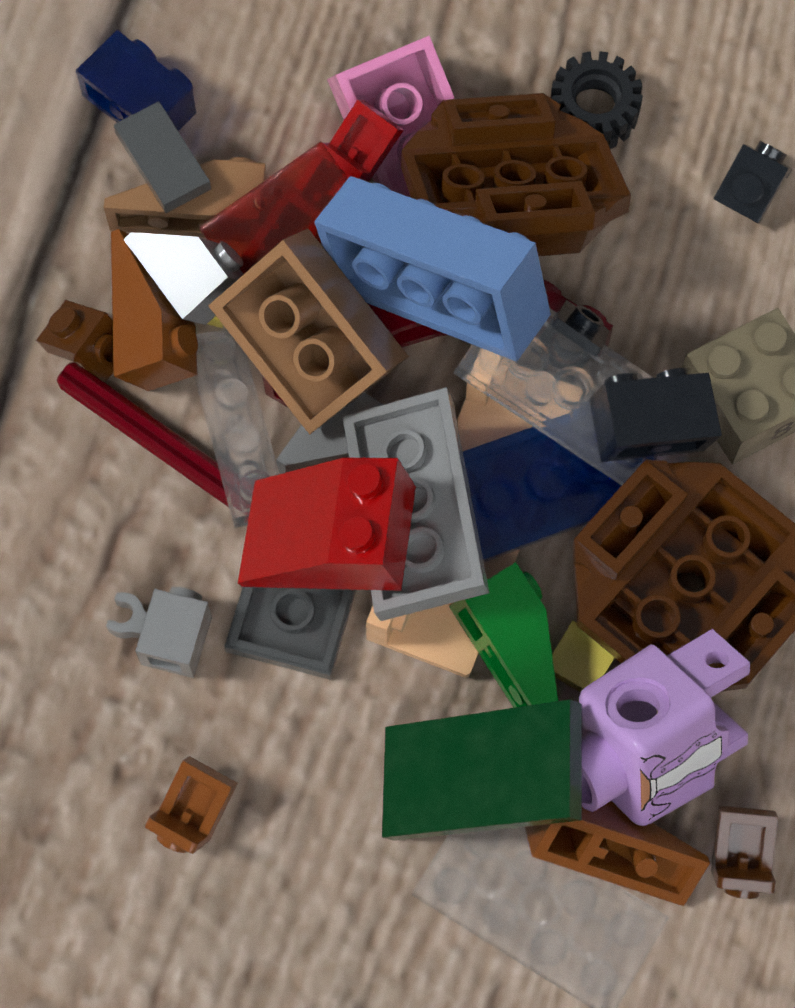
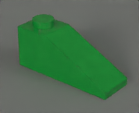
(512, 636)

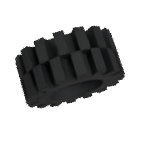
(607, 78)

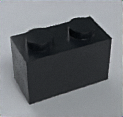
(654, 415)

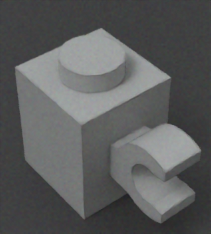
(170, 630)

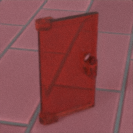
(290, 204)

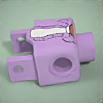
(664, 758)

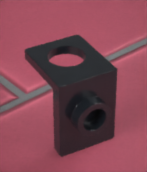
(581, 327)

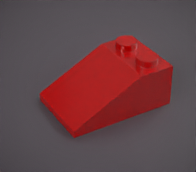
(330, 527)

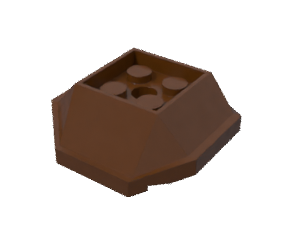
(518, 169)
(696, 523)

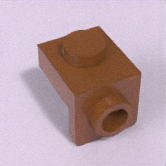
(191, 807)

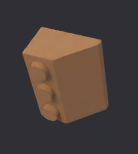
(308, 330)

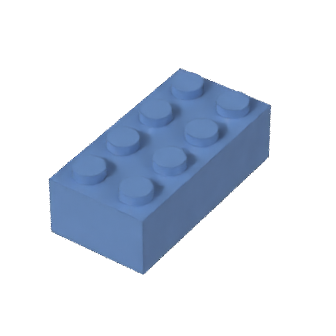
(436, 266)

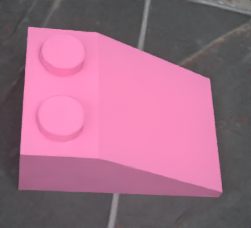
(404, 88)

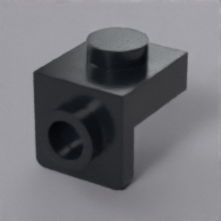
(753, 180)

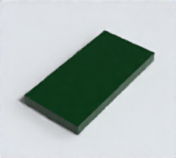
(483, 771)

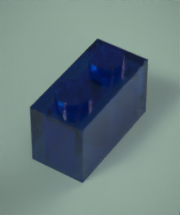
(128, 78)

